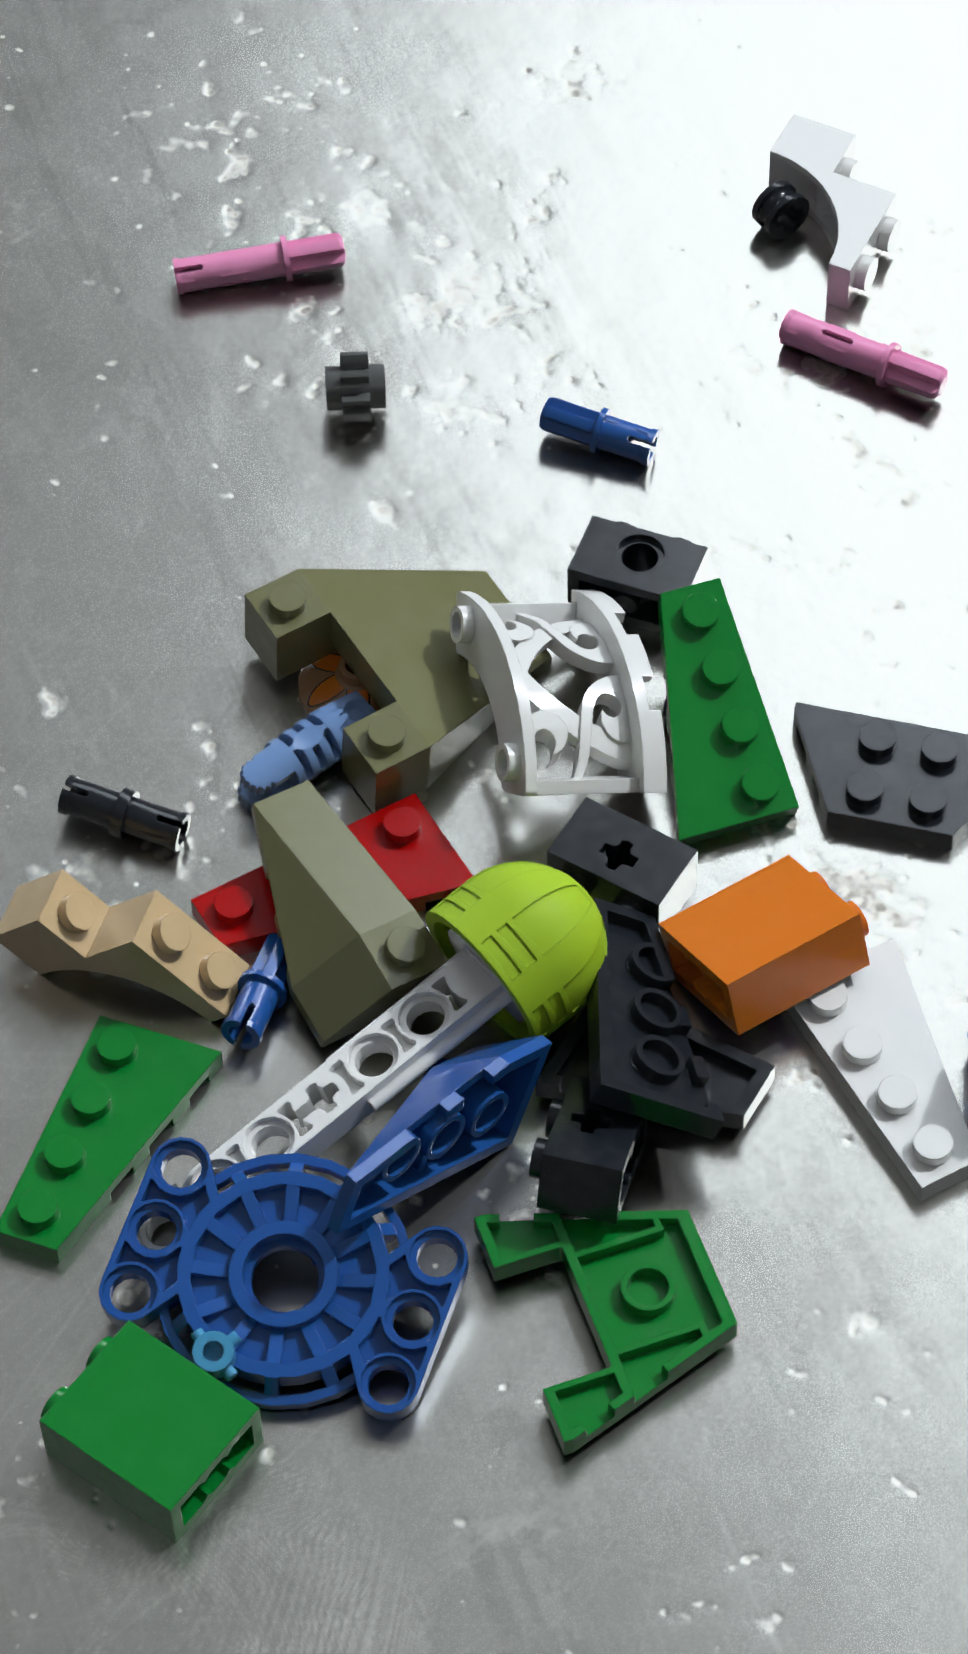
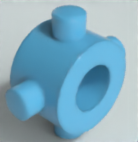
(215, 1352)

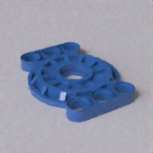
(228, 1235)

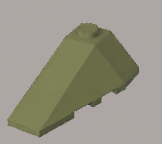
(341, 920)

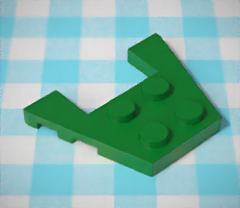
(643, 1295)

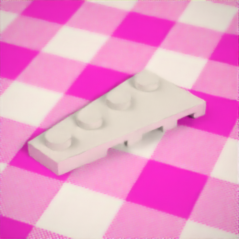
(889, 1069)

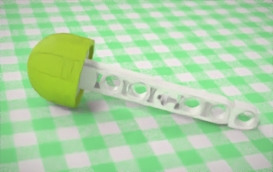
(516, 950)

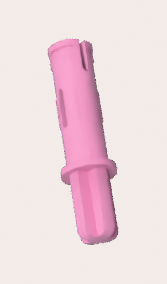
(259, 262)
(852, 351)

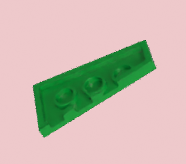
(721, 739)
(101, 1129)

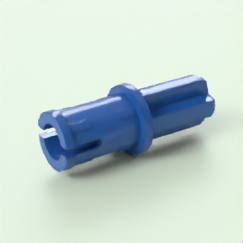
(598, 430)
(260, 993)

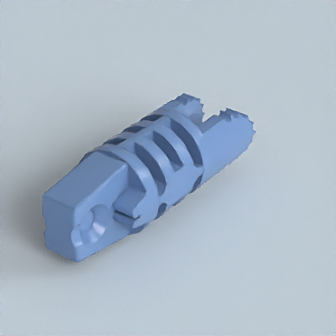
(301, 751)

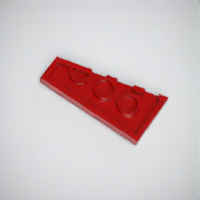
(398, 838)

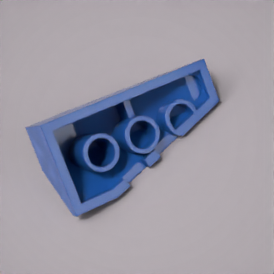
(446, 1124)

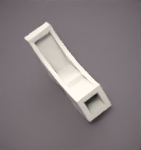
(850, 212)

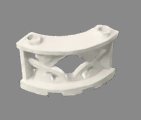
(588, 634)

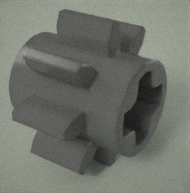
(355, 387)

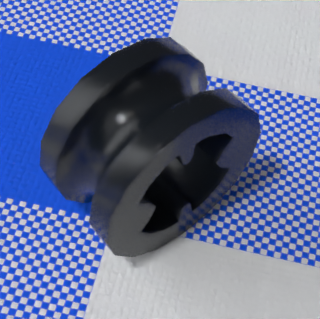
(780, 209)

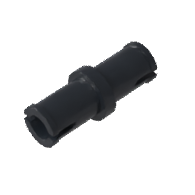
(124, 813)

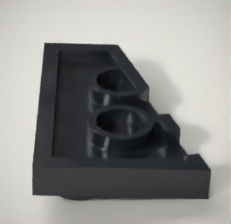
(735, 1082)

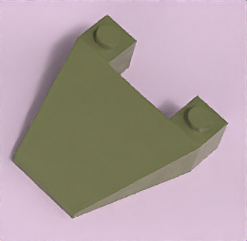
(401, 649)

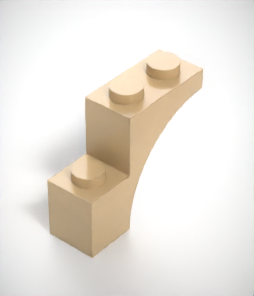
(146, 939)

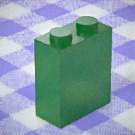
(151, 1429)

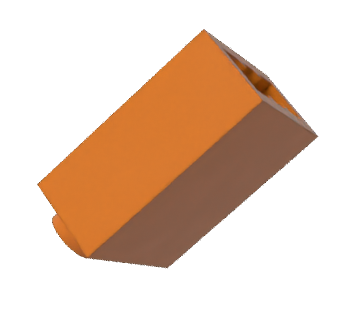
(765, 943)

